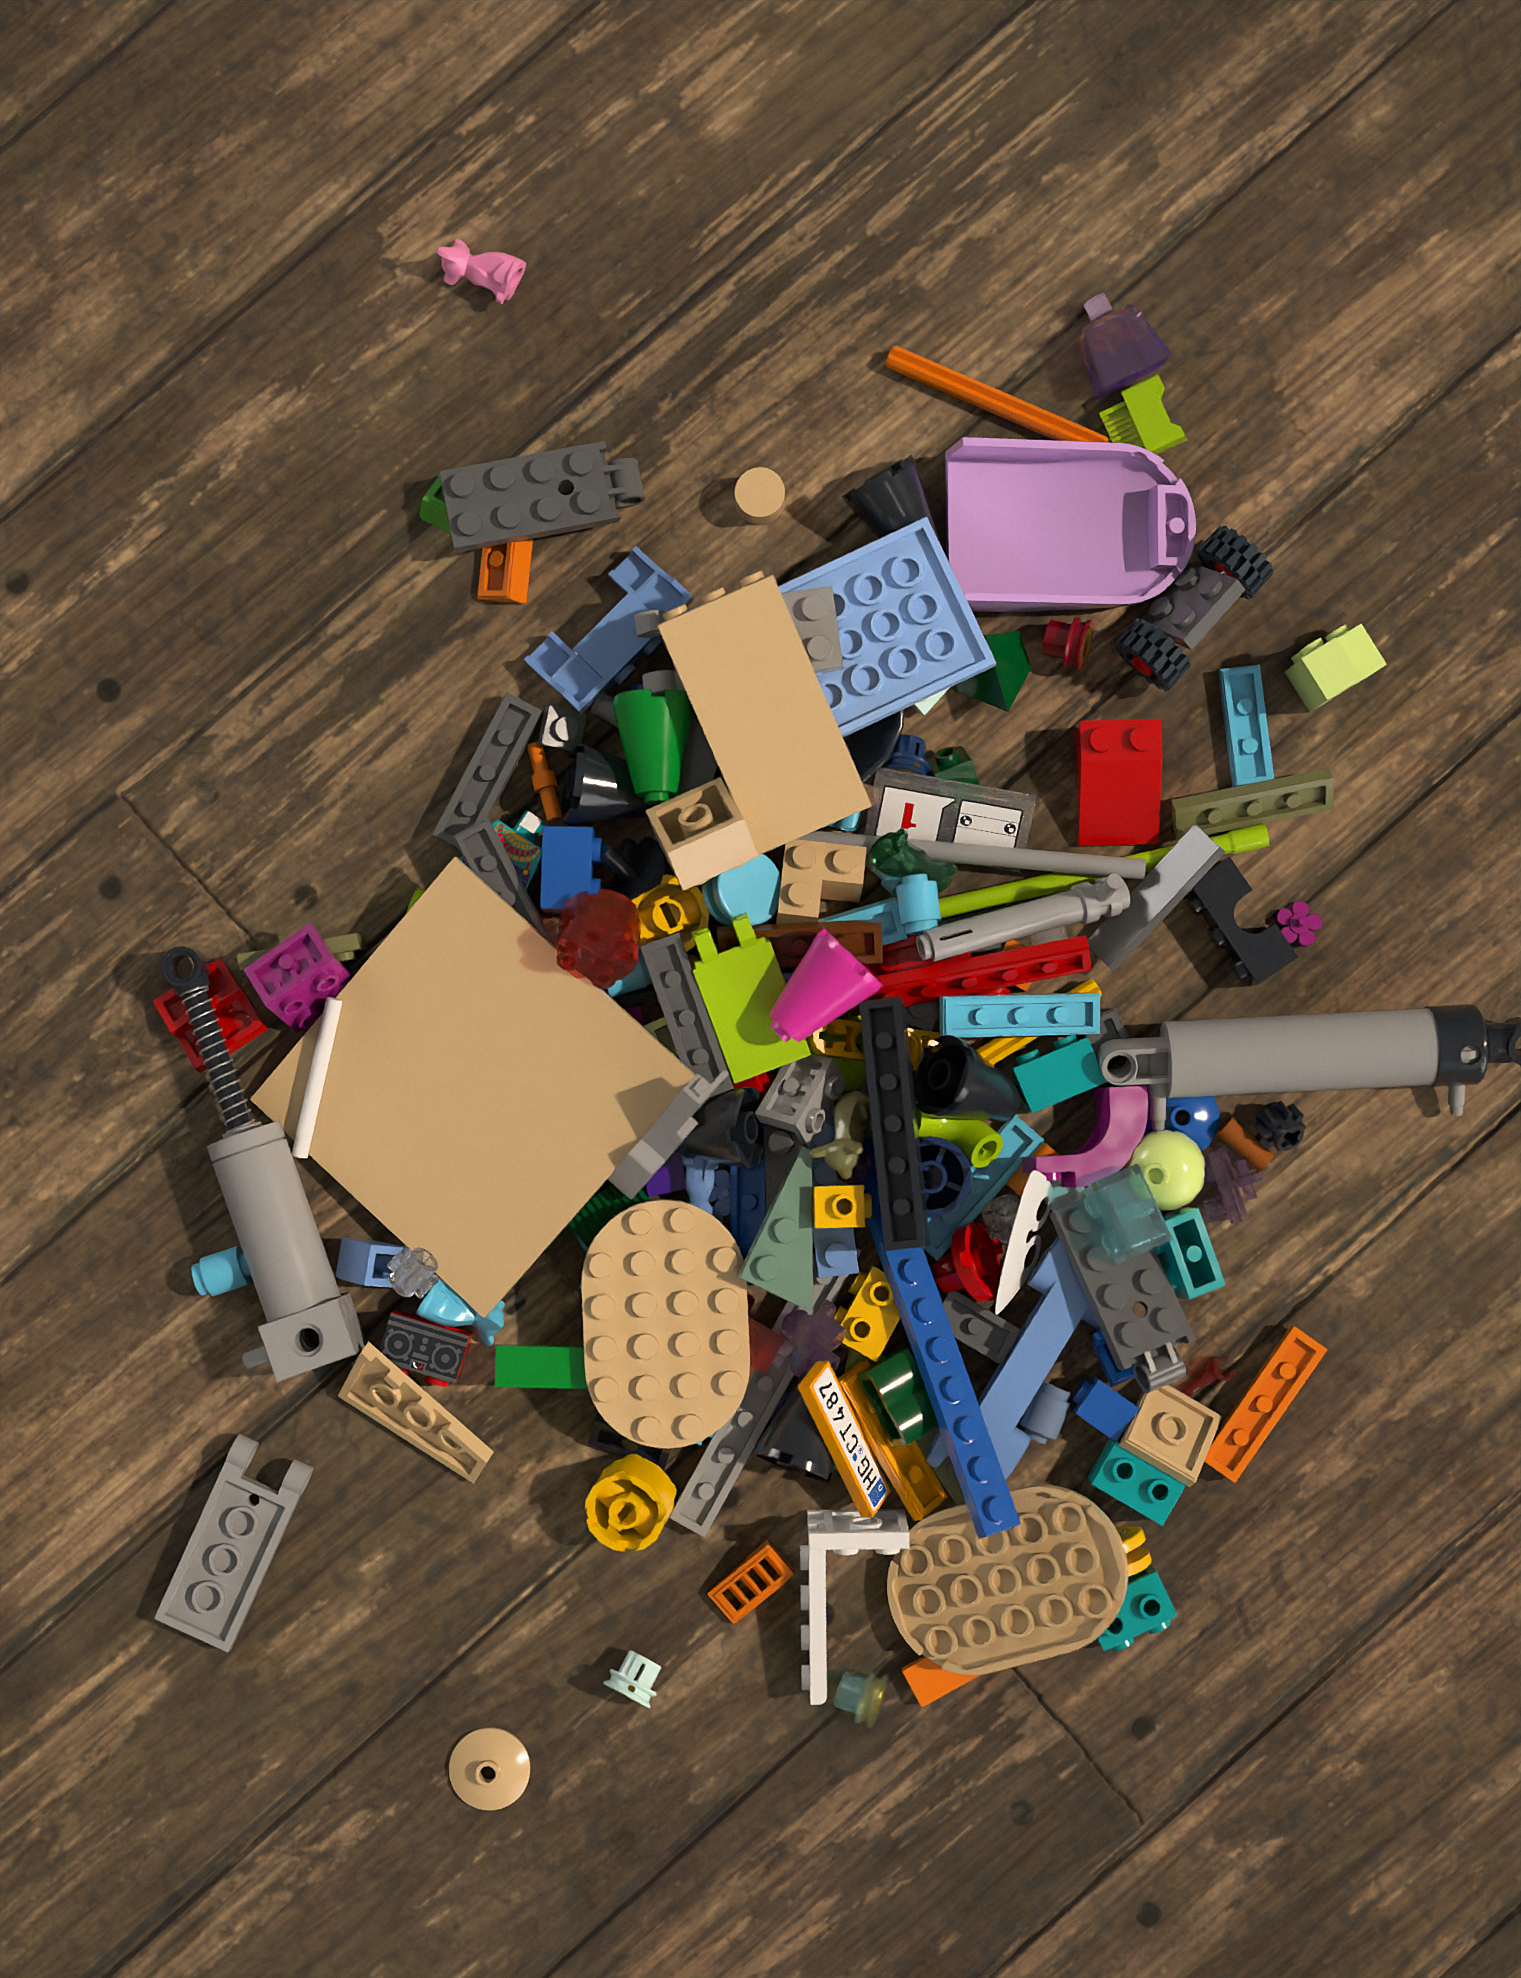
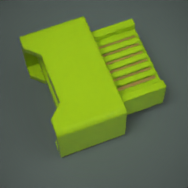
(1143, 419)

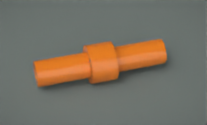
(544, 782)

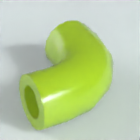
(974, 1137)

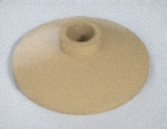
(495, 1749)

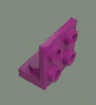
(298, 978)

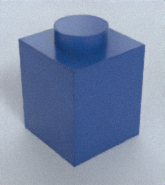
(1103, 1407)

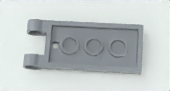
(811, 613)
(230, 1549)

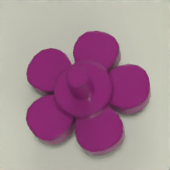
(1298, 925)

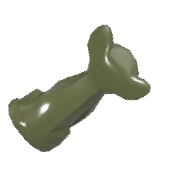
(852, 1125)

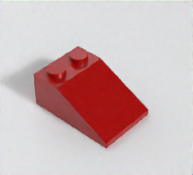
(1118, 781)

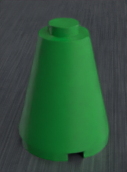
(654, 739)

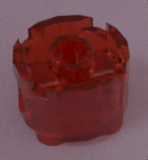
(599, 937)

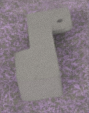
(663, 1136)

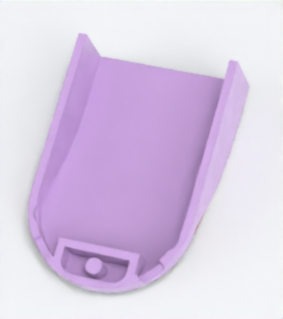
(1063, 524)

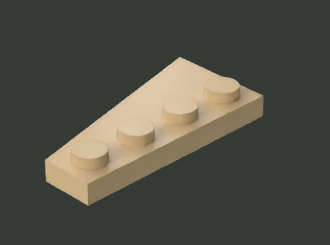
(406, 1409)

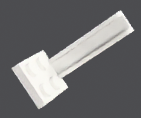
(845, 1534)

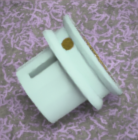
(639, 1689)

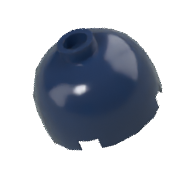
(945, 1176)

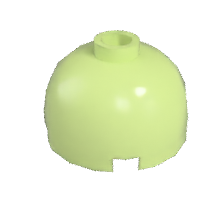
(1170, 1167)

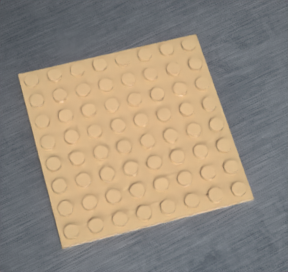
(475, 1087)

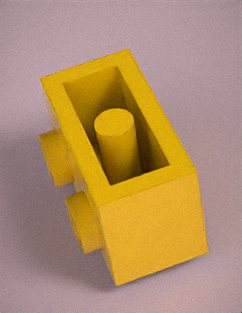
(869, 1315)

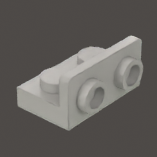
(802, 1096)

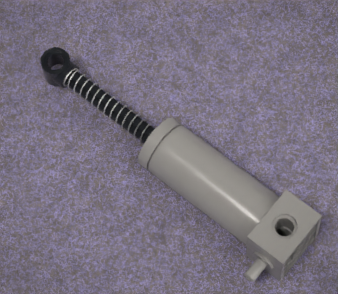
(268, 1209)

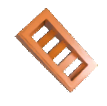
(775, 1559)

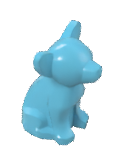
(448, 1309)

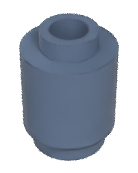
(1046, 1413)

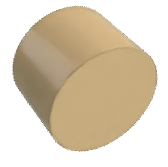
(759, 496)

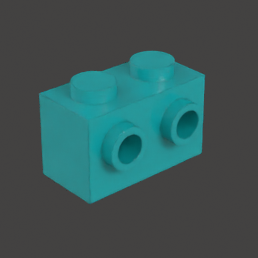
(1190, 1255)
(1135, 1482)
(1143, 1610)

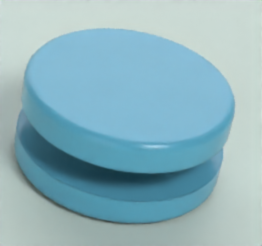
(746, 889)

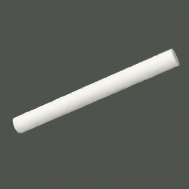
(316, 1077)

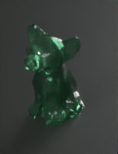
(900, 858)

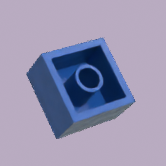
(568, 865)

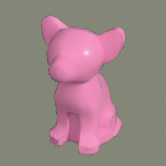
(490, 269)

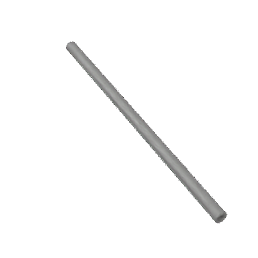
(1002, 856)

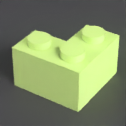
(1331, 668)

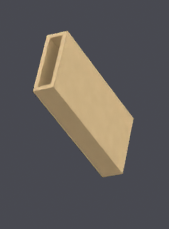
(763, 712)

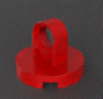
(971, 1263)

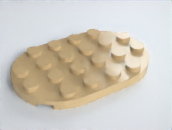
(665, 1324)
(1013, 1593)

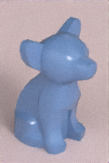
(700, 1183)

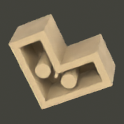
(815, 873)

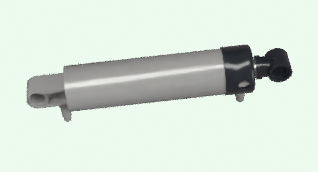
(1314, 1054)

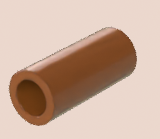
(1245, 1144)

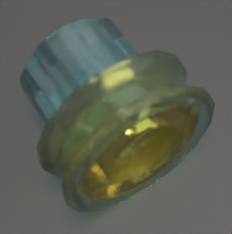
(861, 1696)

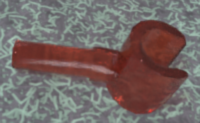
(1209, 1376)

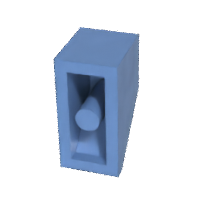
(366, 1261)

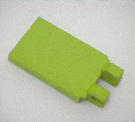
(739, 994)

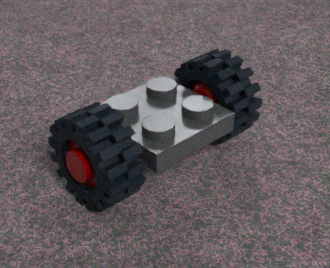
(1193, 607)

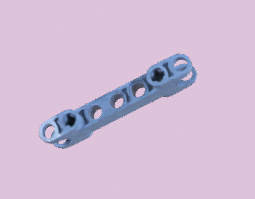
(1029, 1358)

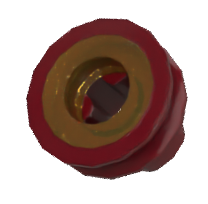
(1068, 641)

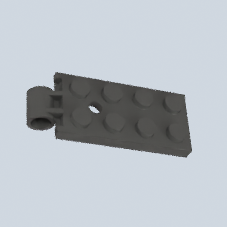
(521, 496)
(1114, 1289)

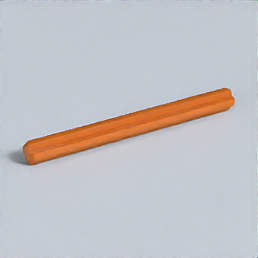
(988, 398)

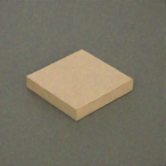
(1171, 1433)

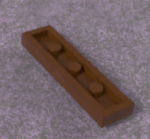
(793, 940)

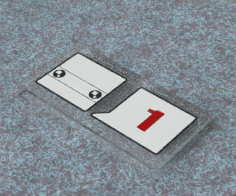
(949, 811)

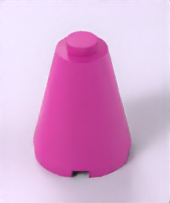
(821, 989)

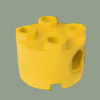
(672, 911)
(630, 1503)

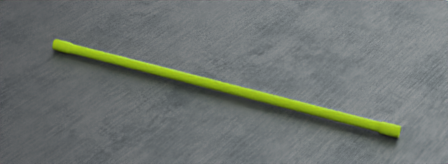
(1232, 842)

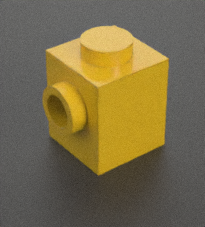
(840, 1206)

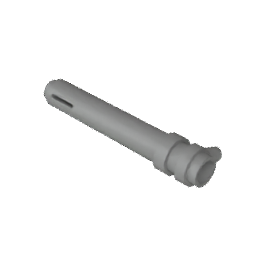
(1081, 904)

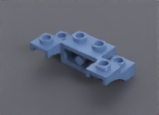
(612, 646)

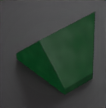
(1002, 682)

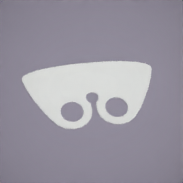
(1013, 1271)

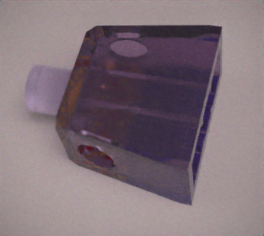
(1119, 346)

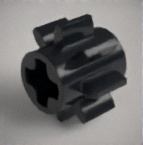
(1279, 1126)

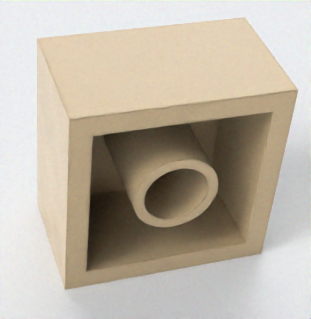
(702, 833)

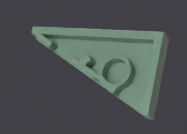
(782, 1249)

